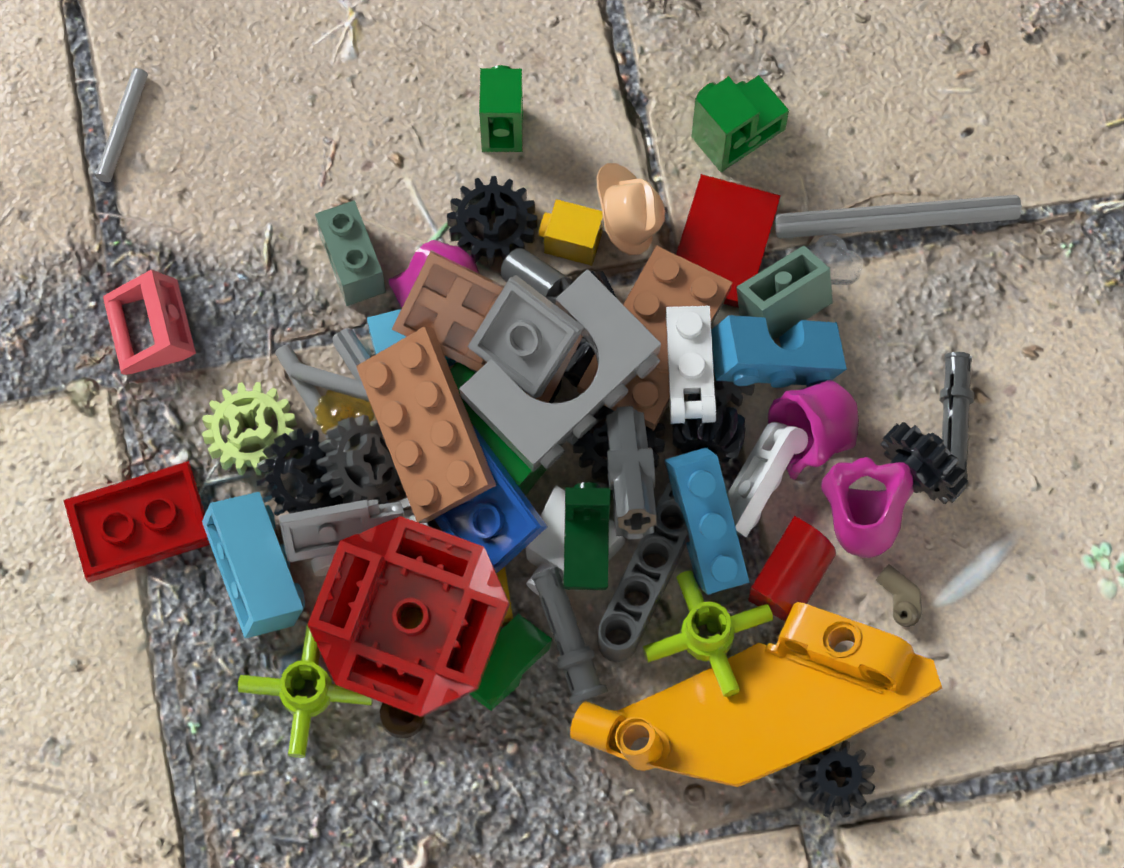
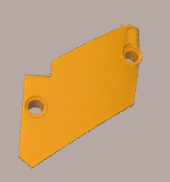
(788, 707)

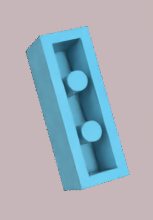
(253, 564)

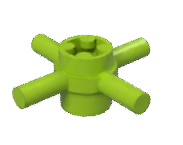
(716, 646)
(301, 706)

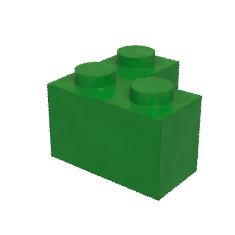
(736, 119)

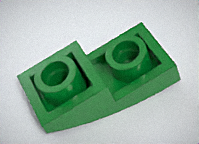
(515, 651)

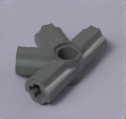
(631, 473)

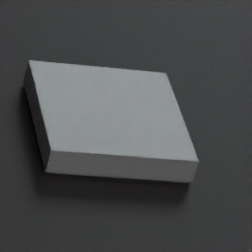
(526, 336)

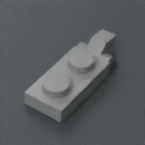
(320, 530)

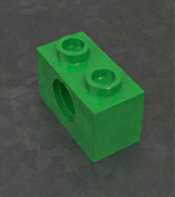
(501, 109)

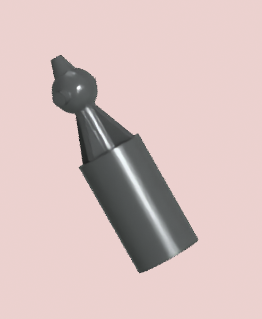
(535, 273)

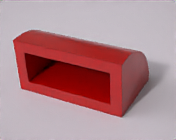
(793, 569)

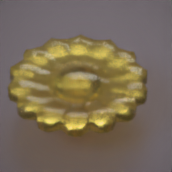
(338, 407)

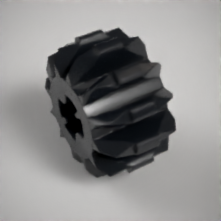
(721, 437)
(828, 791)

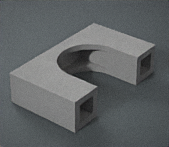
(540, 428)

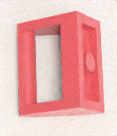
(166, 319)

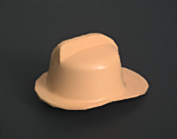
(629, 208)

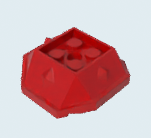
(362, 608)

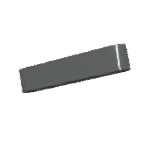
(643, 579)

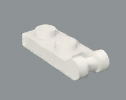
(690, 363)
(763, 473)

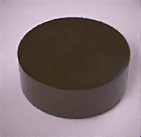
(399, 722)

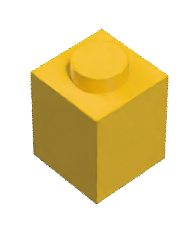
(572, 232)

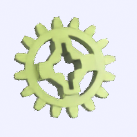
(242, 411)

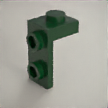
(586, 537)

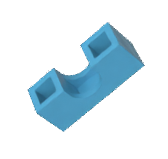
(748, 355)
(709, 520)

